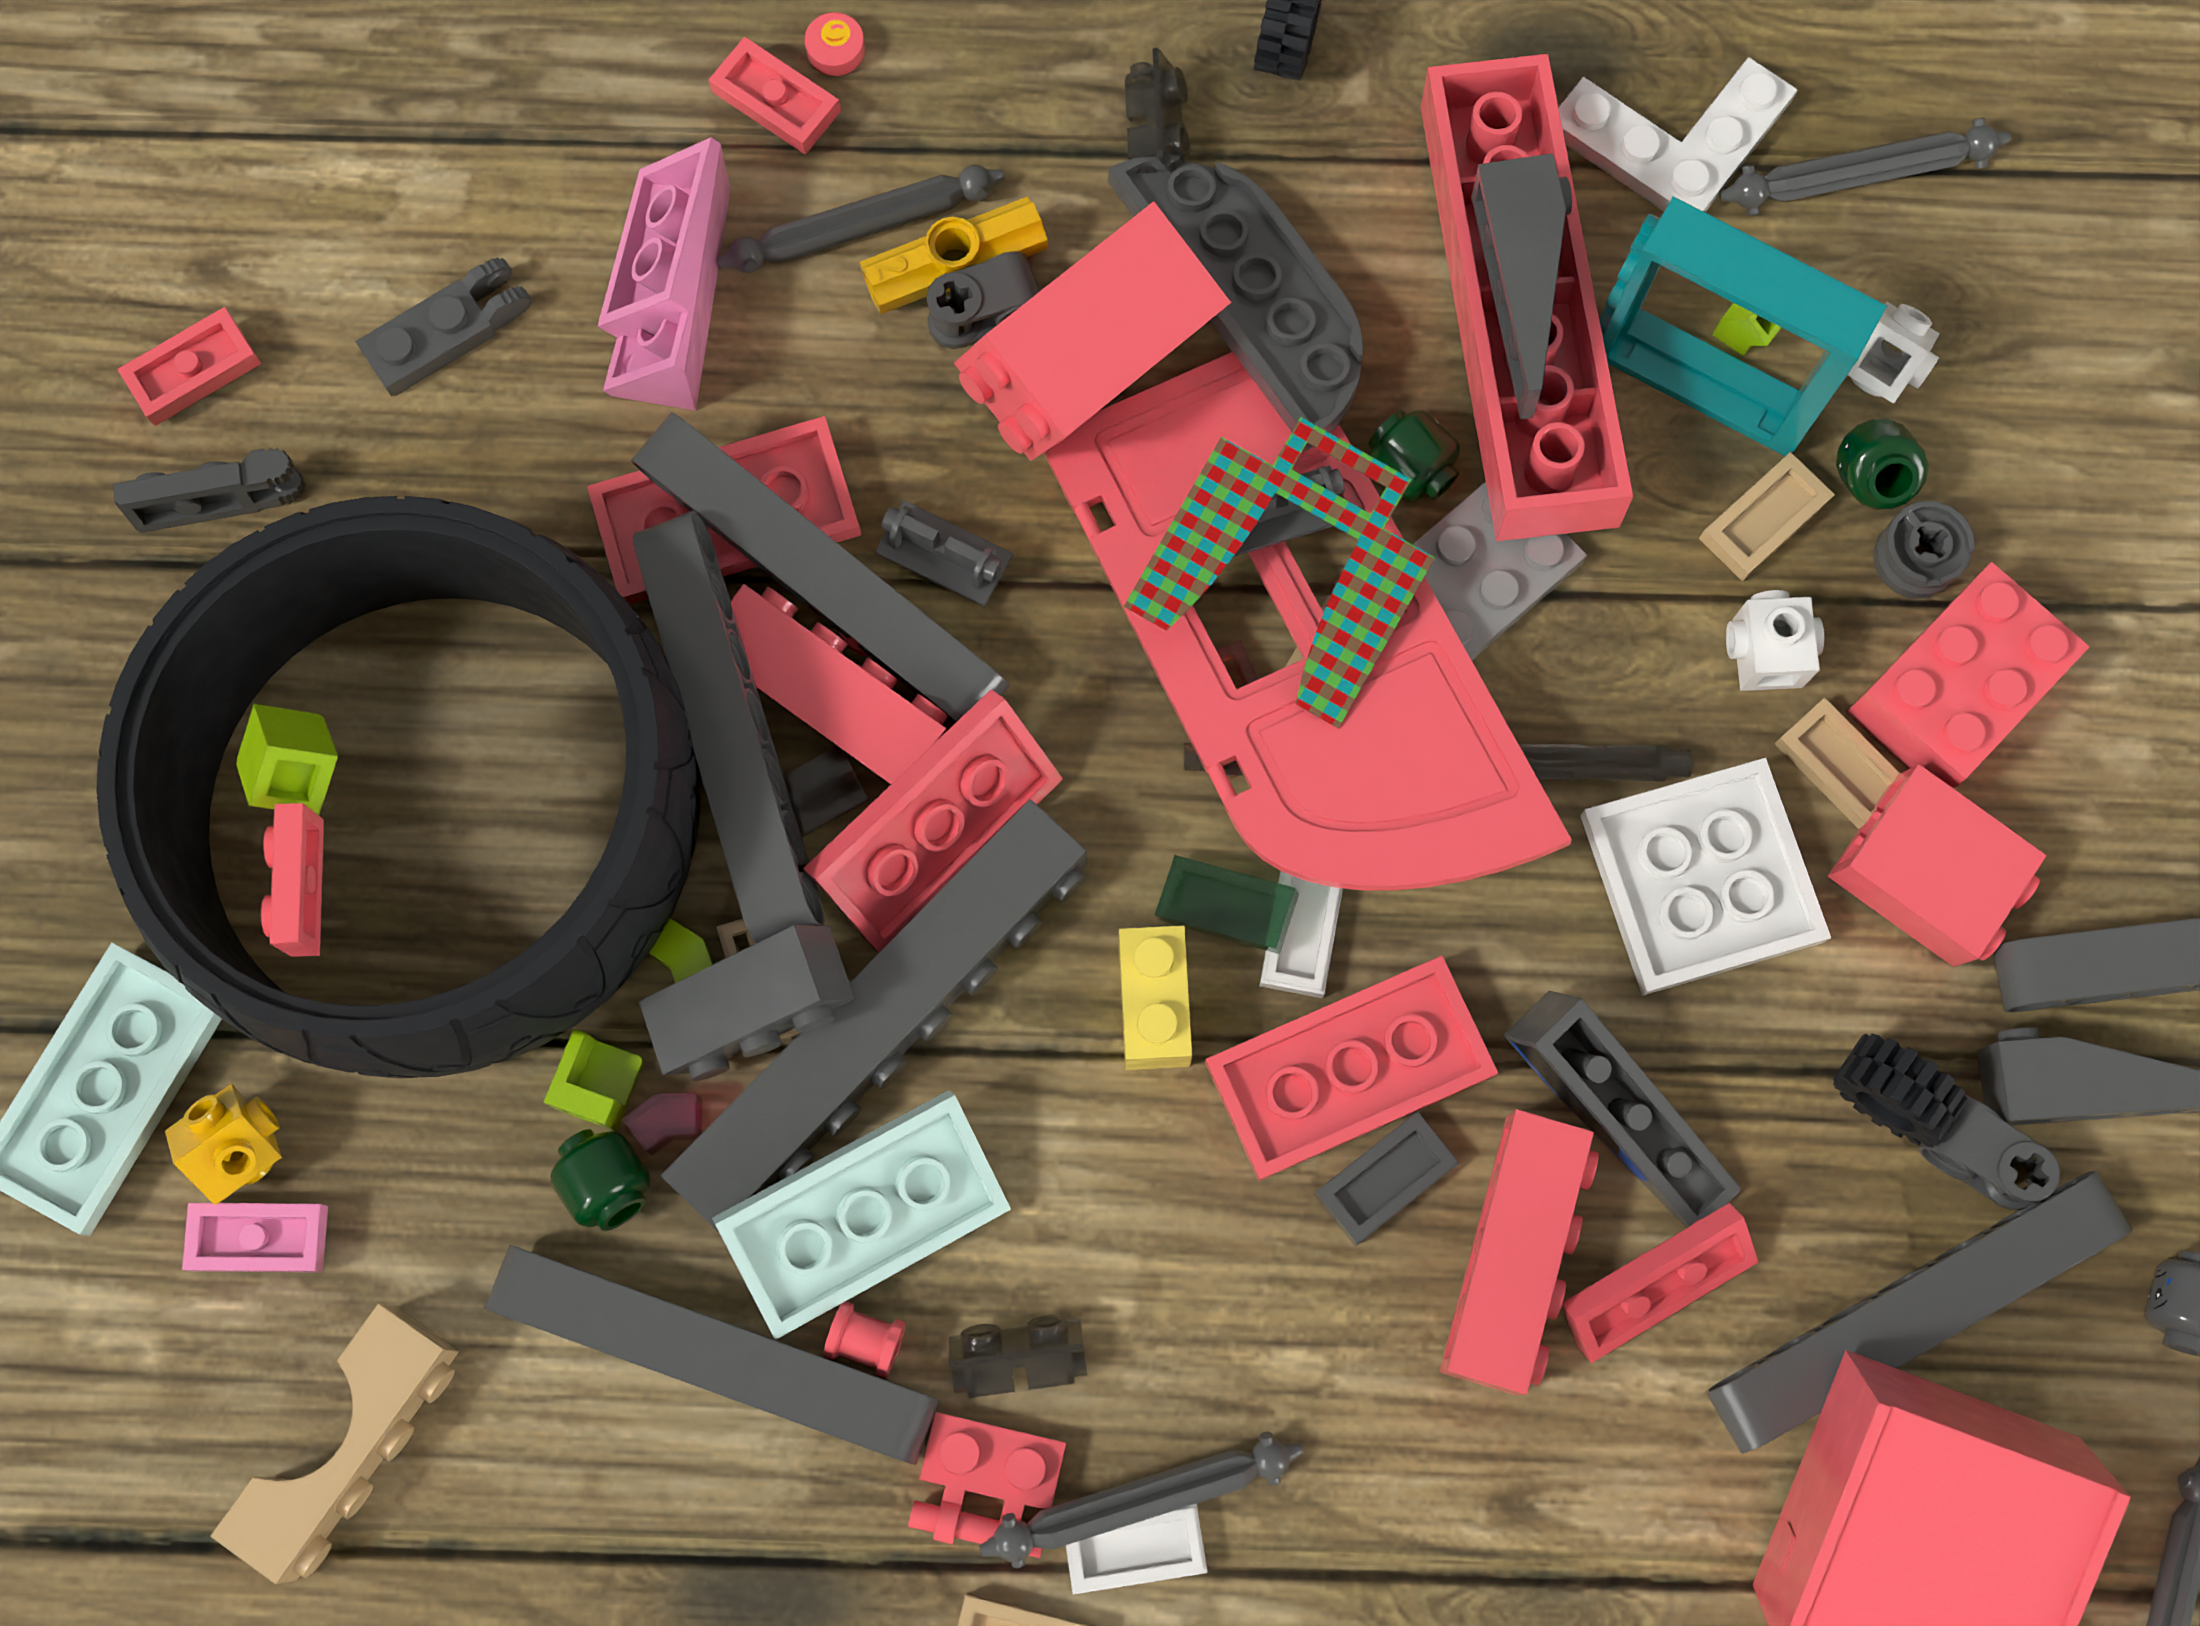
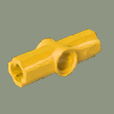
(909, 270)

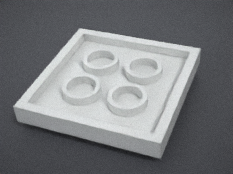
(1704, 876)

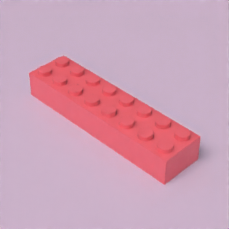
(1569, 460)

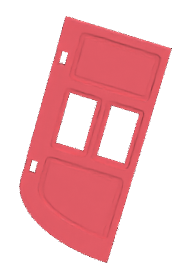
(1423, 767)

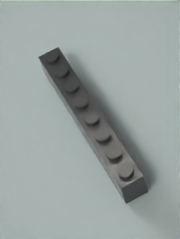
(896, 1001)

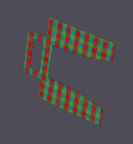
(1367, 596)

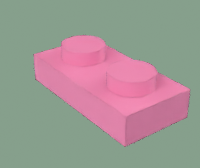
(255, 1237)

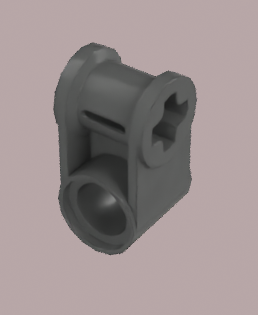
(981, 298)
(1983, 1152)

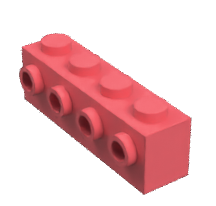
(831, 692)
(1518, 1254)

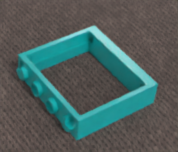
(1757, 280)

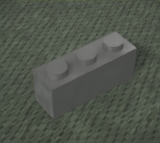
(747, 1002)

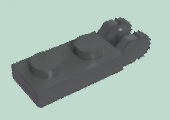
(443, 327)
(210, 491)

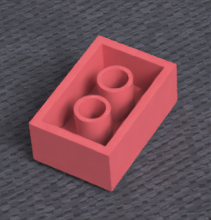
(1968, 678)

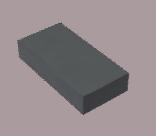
(1386, 1178)

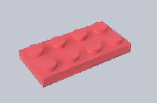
(791, 461)
(933, 820)
(1350, 1068)

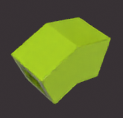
(1744, 329)
(681, 951)

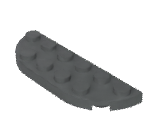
(1285, 308)

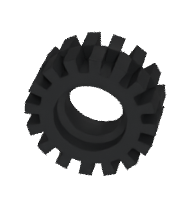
(1286, 37)
(1900, 1090)

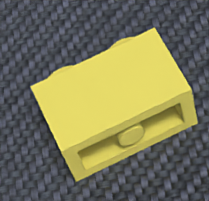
(1155, 997)

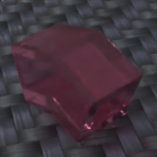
(665, 1119)

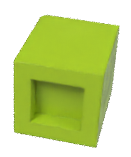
(286, 758)
(594, 1081)

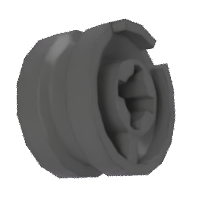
(1923, 574)

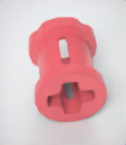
(864, 1339)

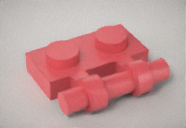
(987, 1462)

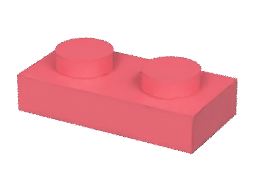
(774, 95)
(189, 366)
(296, 857)

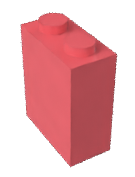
(1939, 867)

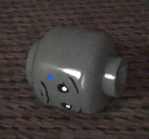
(2175, 1302)

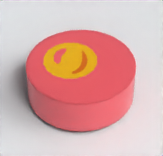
(834, 44)

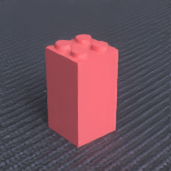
(1090, 333)

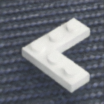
(1659, 164)

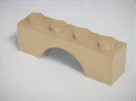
(391, 1371)

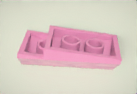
(667, 278)

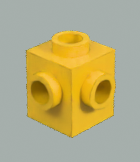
(224, 1142)

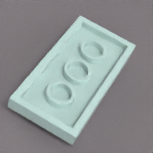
(100, 1089)
(861, 1214)

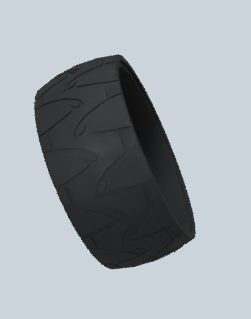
(244, 622)

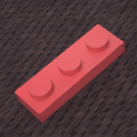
(1660, 1282)

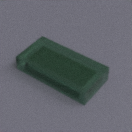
(1227, 904)

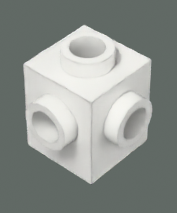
(1886, 371)
(1775, 641)

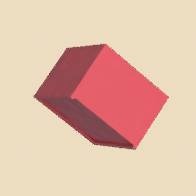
(1936, 1513)

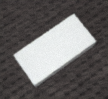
(1308, 943)
(1139, 1553)

